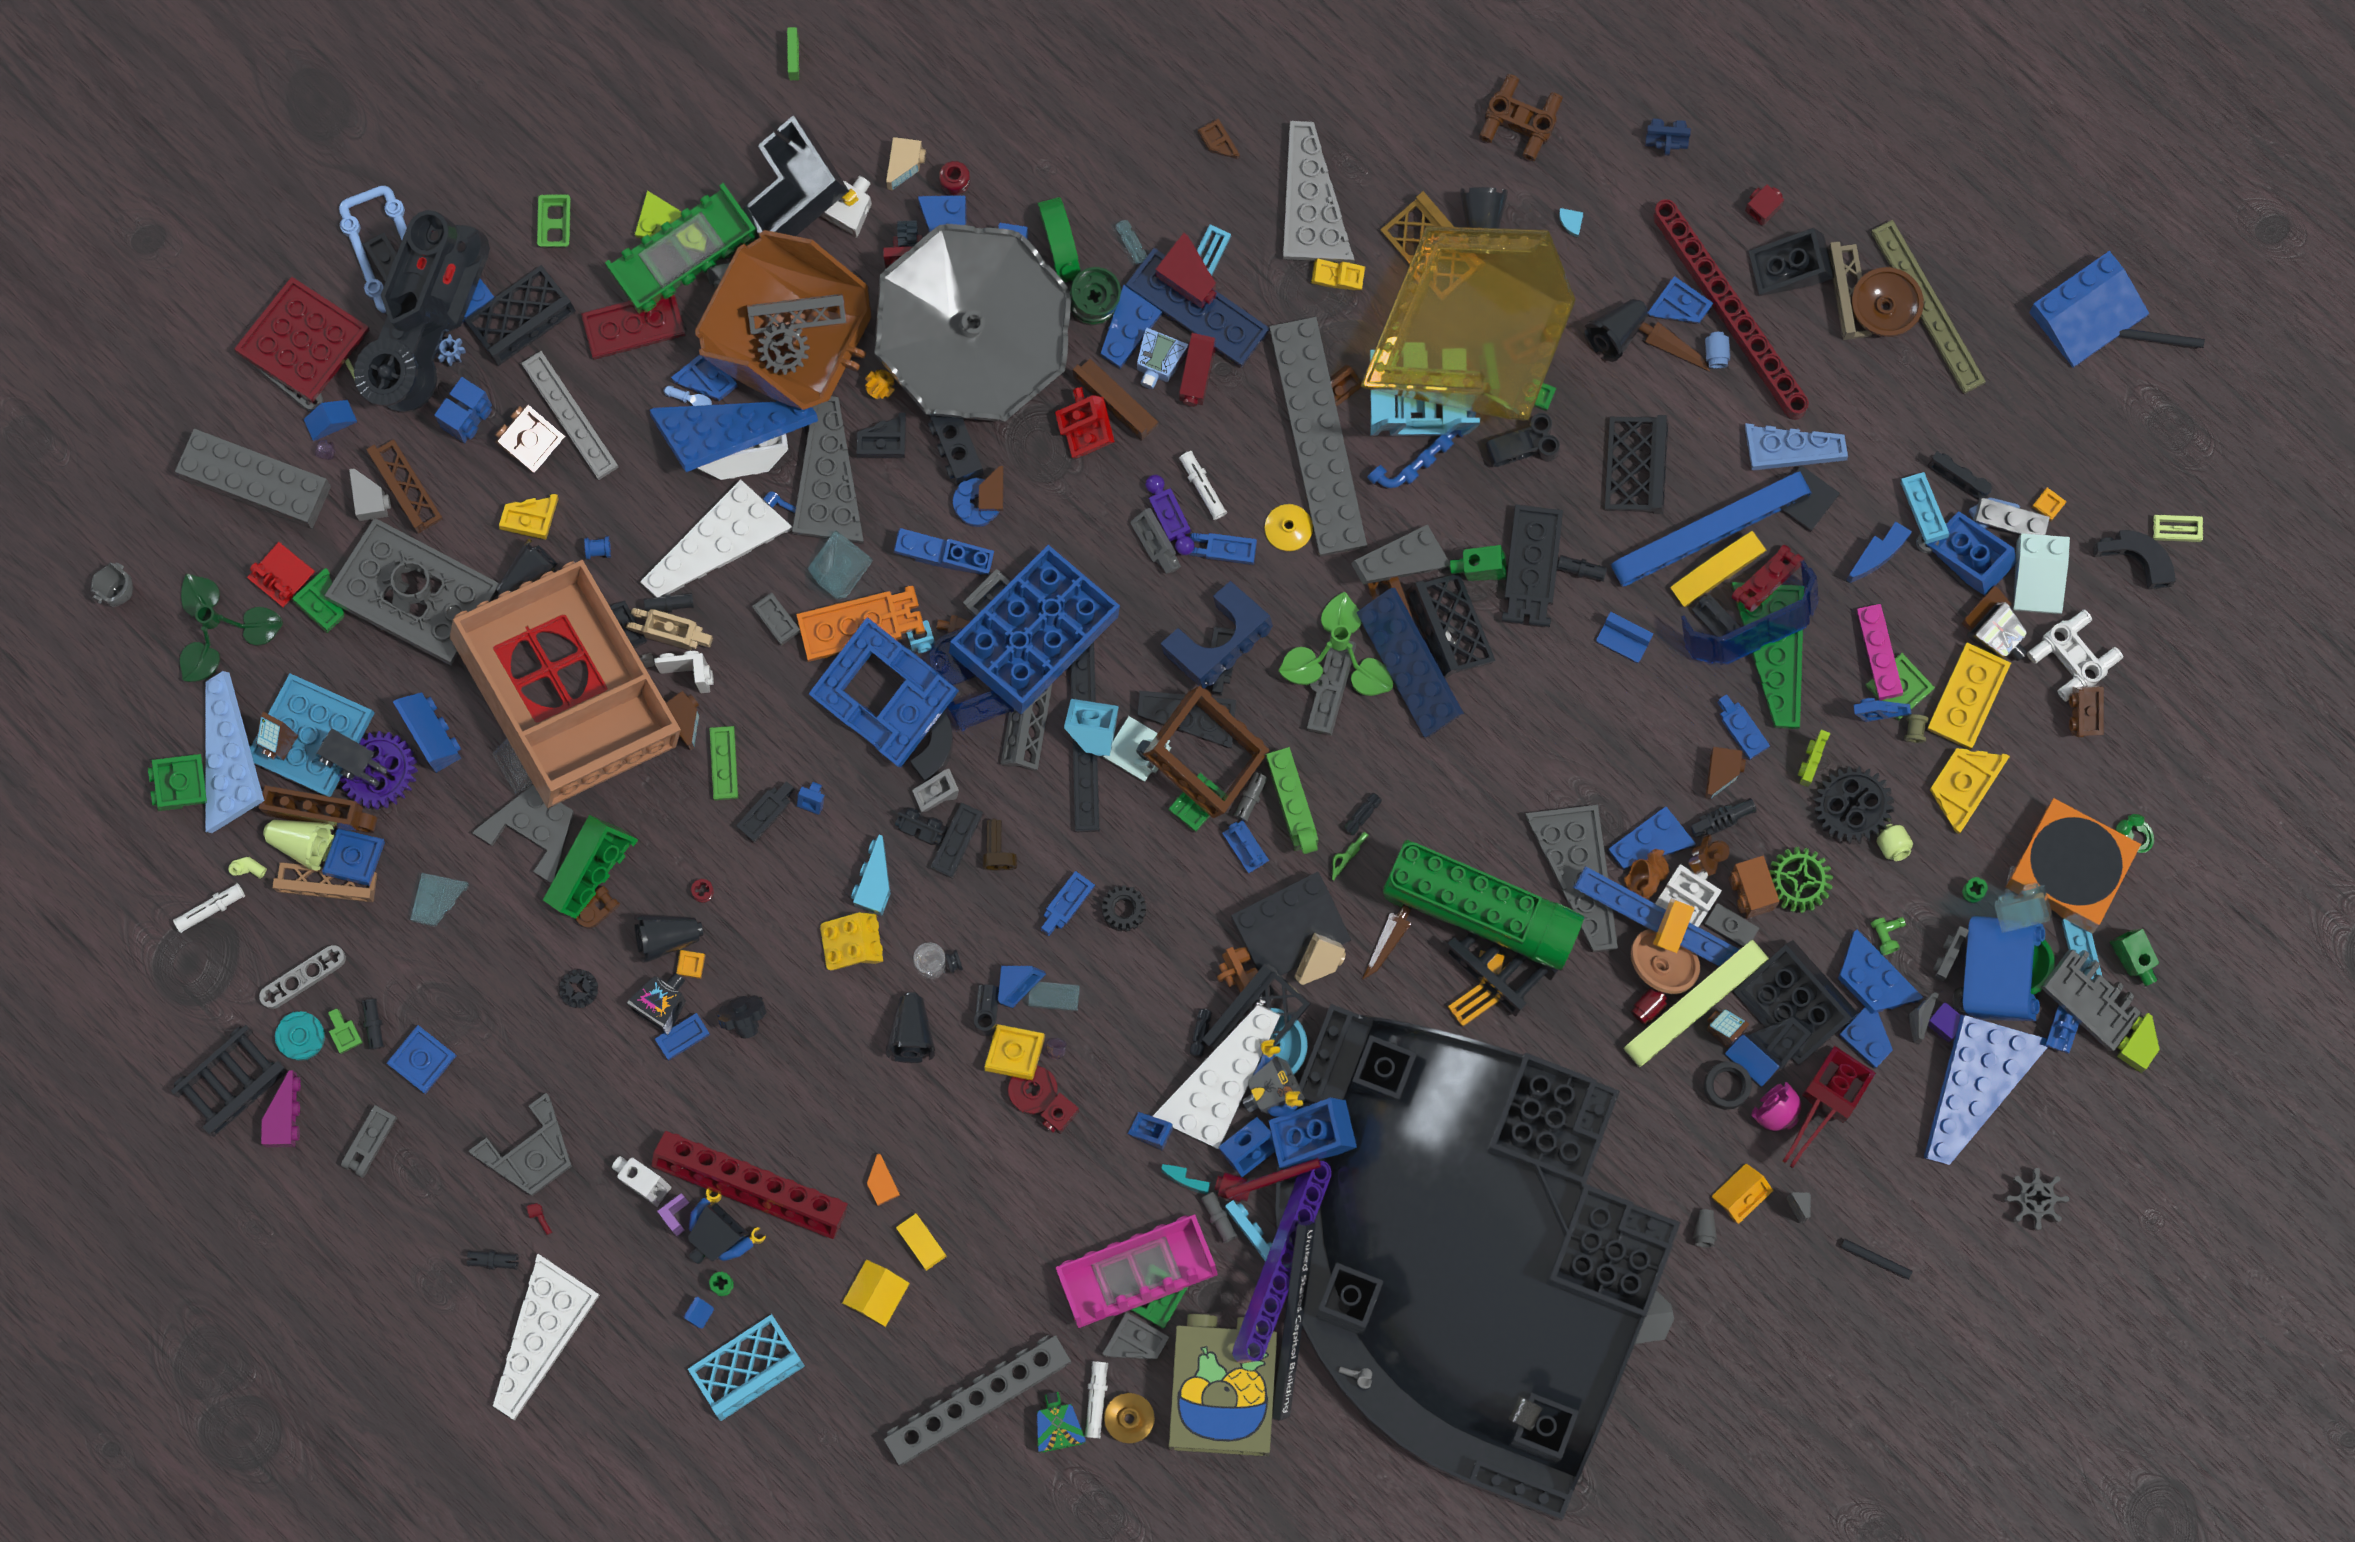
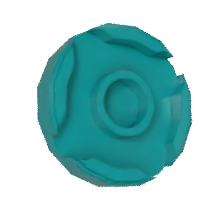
(300, 1036)

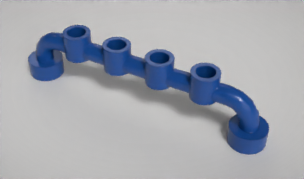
(1425, 459)

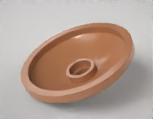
(1663, 968)

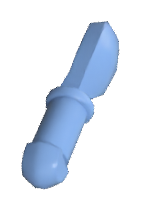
(696, 400)

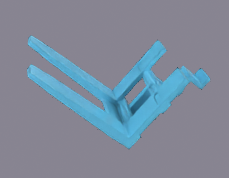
(1384, 416)

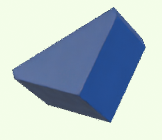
(329, 418)
(1017, 982)
(1151, 1130)

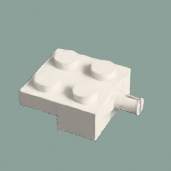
(1691, 890)

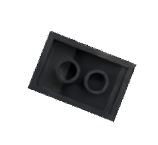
(1792, 263)

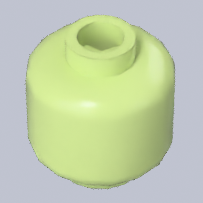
(1895, 842)

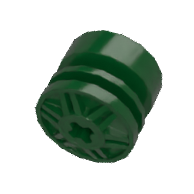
(1101, 285)

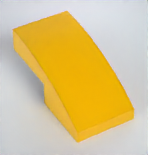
(1338, 275)
(921, 1241)

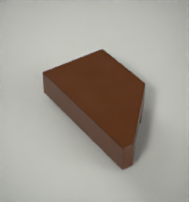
(1218, 140)
(992, 492)

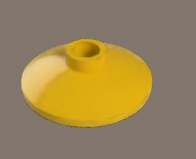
(1284, 538)

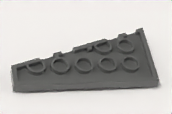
(826, 484)
(1570, 842)

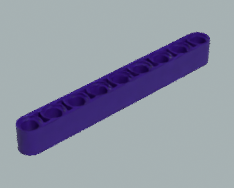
(1275, 1270)

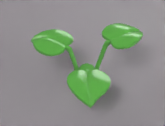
(1340, 619)

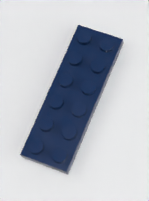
(1233, 328)
(1410, 662)

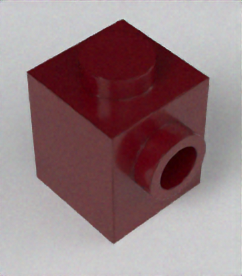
(1764, 204)
(1059, 1114)

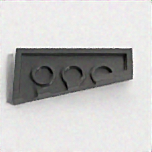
(1405, 556)

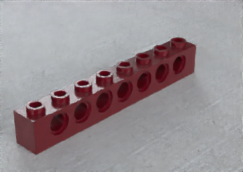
(738, 1187)

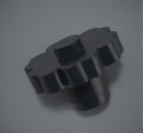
(742, 1015)

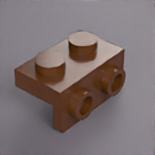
(2087, 711)

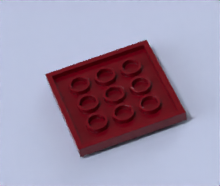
(301, 339)

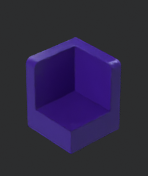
(1945, 1022)

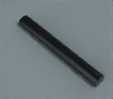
(1876, 1259)

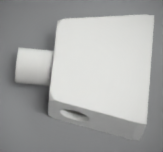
(851, 217)
(641, 1180)

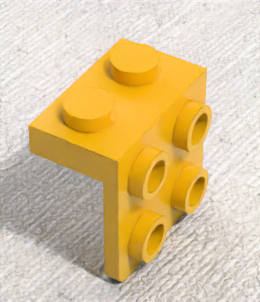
(851, 941)

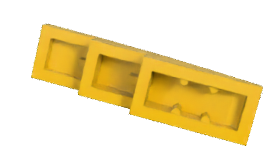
(1718, 568)

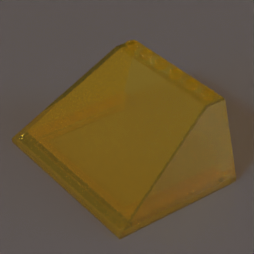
(1475, 321)

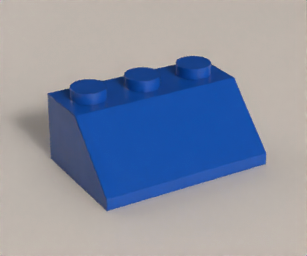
(428, 730)

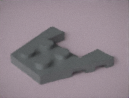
(537, 823)
(536, 1159)

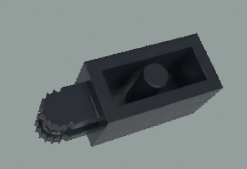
(348, 757)

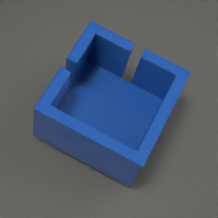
(463, 418)

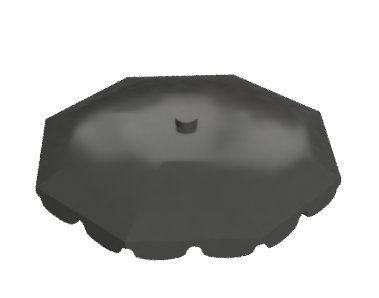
(972, 322)

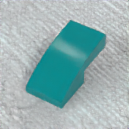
(1178, 1175)

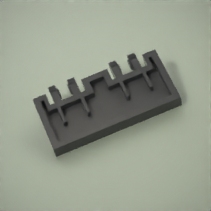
(2091, 1000)

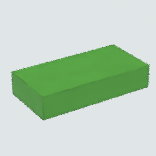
(793, 53)

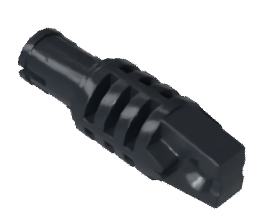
(1722, 818)

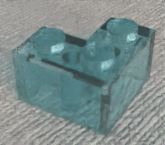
(2023, 910)

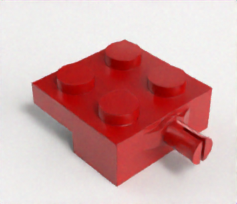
(1085, 424)

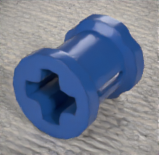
(597, 547)

